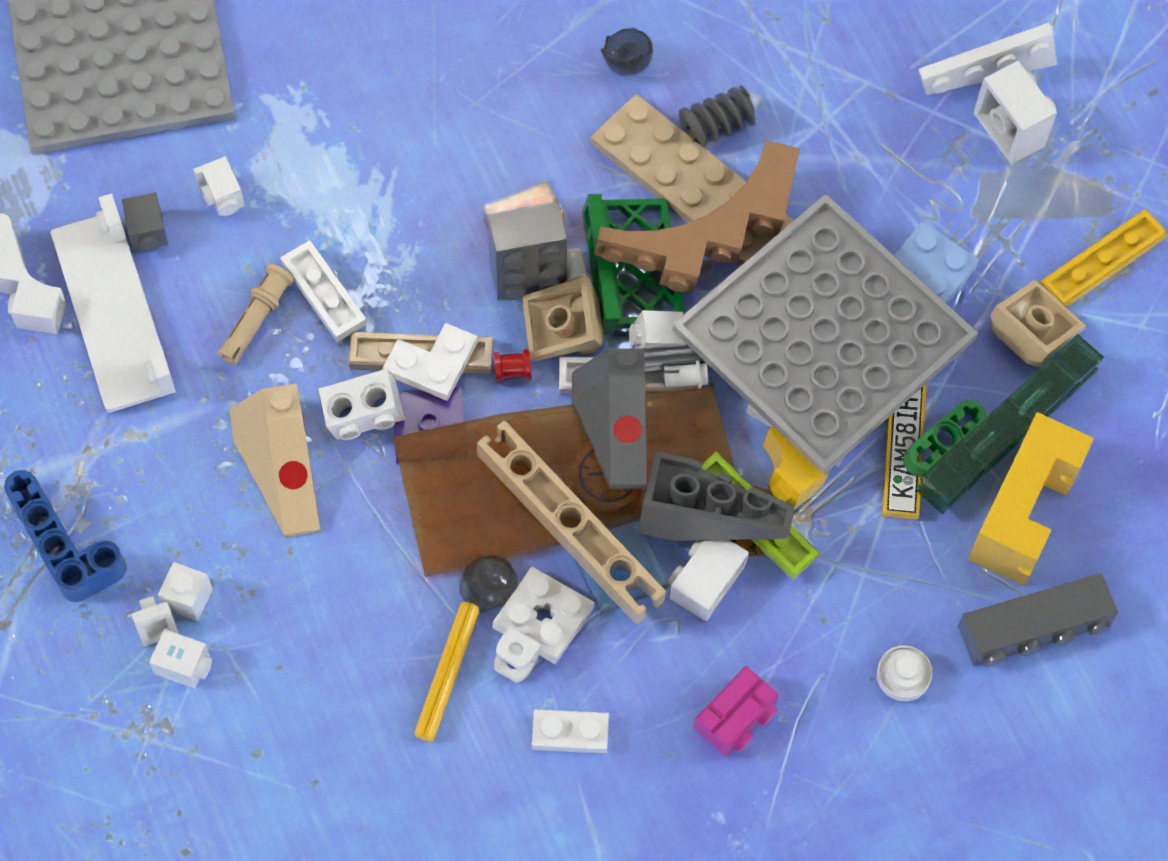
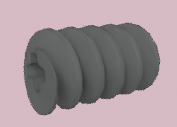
(717, 115)

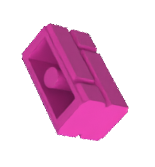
(736, 712)

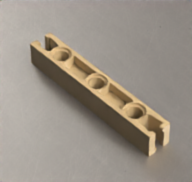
(588, 542)

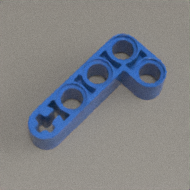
(53, 534)

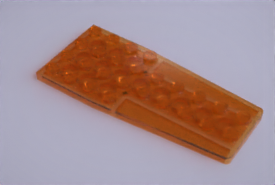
(469, 513)

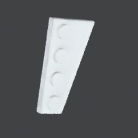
(1031, 48)

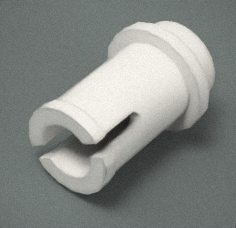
(576, 265)
(686, 375)

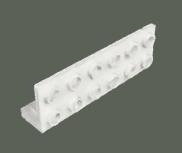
(112, 309)

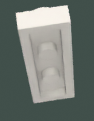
(323, 291)

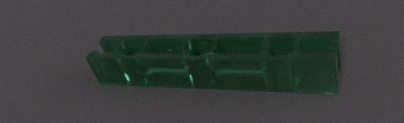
(1008, 424)

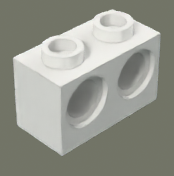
(361, 395)

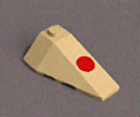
(274, 446)

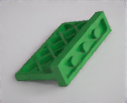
(605, 272)

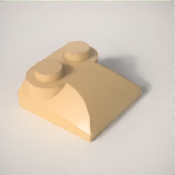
(563, 320)
(1034, 324)

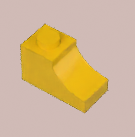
(793, 475)

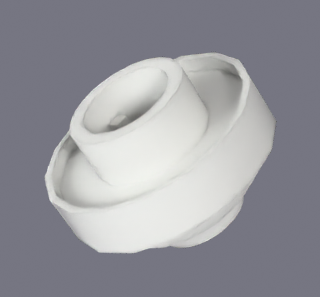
(904, 673)

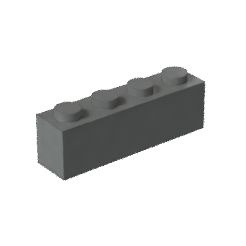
(1038, 620)

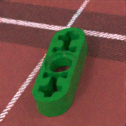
(930, 439)

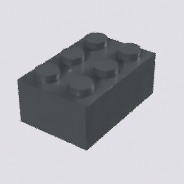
(527, 250)

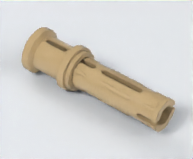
(263, 300)

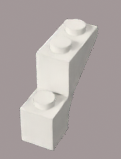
(31, 302)

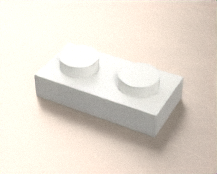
(570, 731)

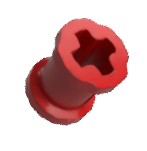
(512, 366)

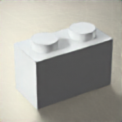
(707, 576)

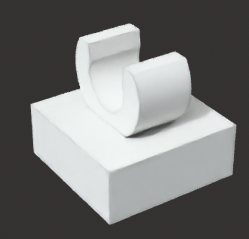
(153, 620)

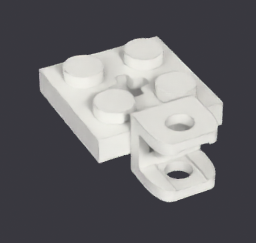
(526, 636)

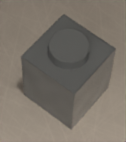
(144, 222)

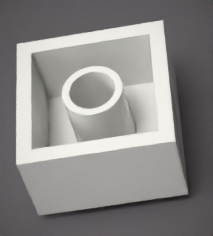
(1015, 112)

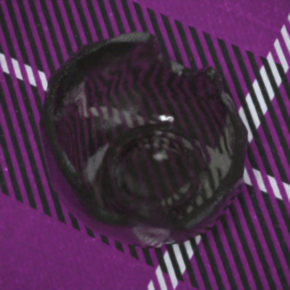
(628, 52)
(488, 582)

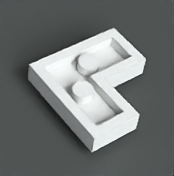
(433, 370)

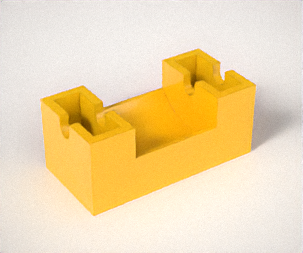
(1048, 458)

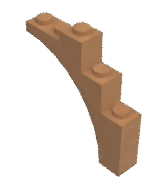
(719, 235)

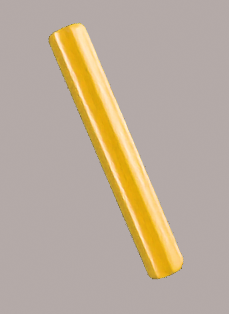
(446, 671)

